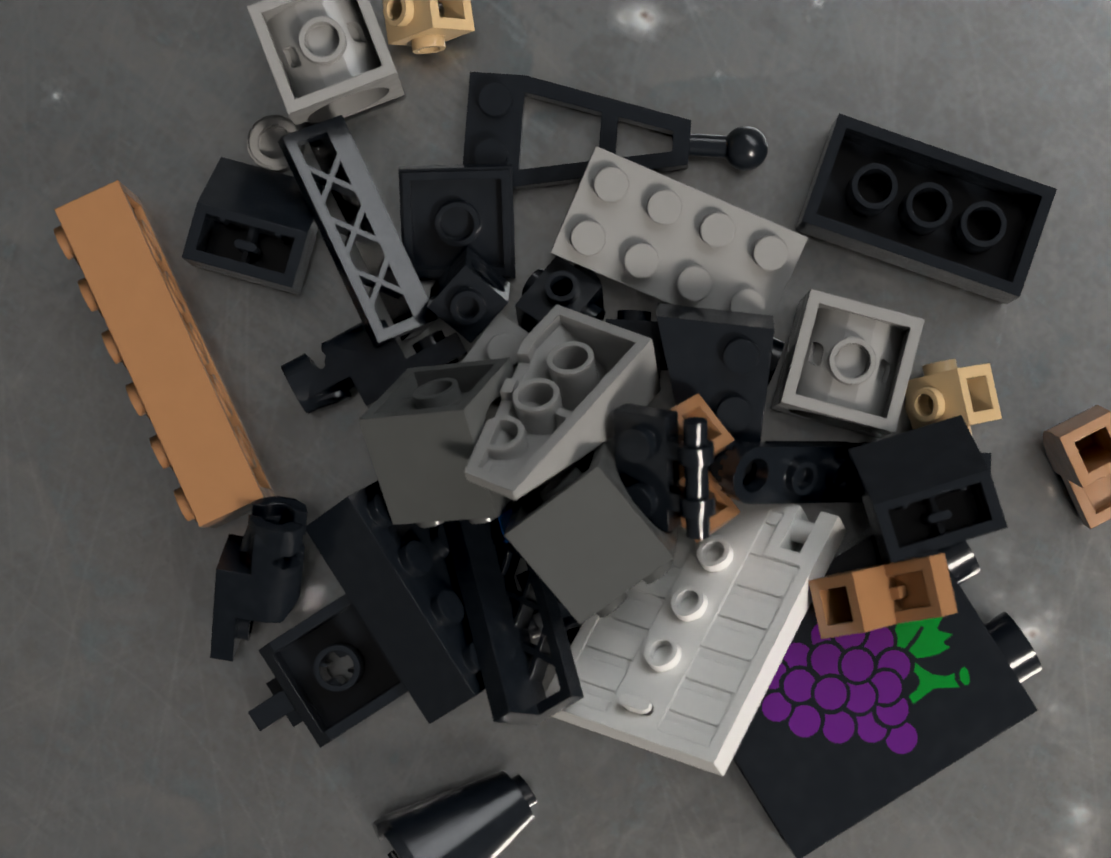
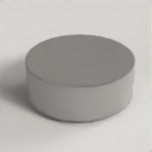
(263, 142)

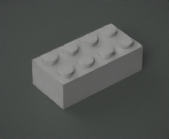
(675, 240)

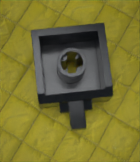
(305, 688)

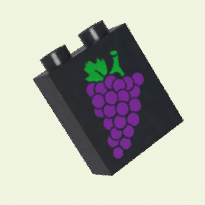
(880, 708)

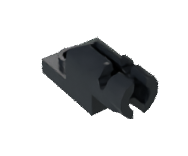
(356, 364)
(258, 573)

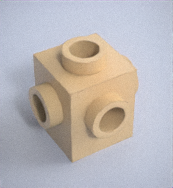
(426, 23)
(952, 392)

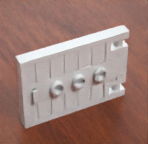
(702, 636)

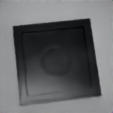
(457, 209)

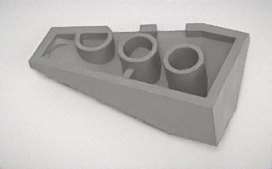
(561, 400)

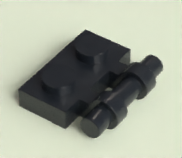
(649, 462)

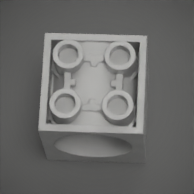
(325, 57)
(847, 364)

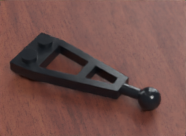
(497, 124)

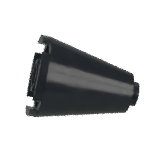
(462, 822)

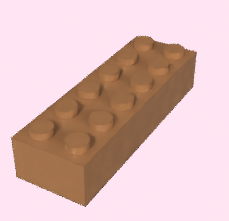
(164, 355)

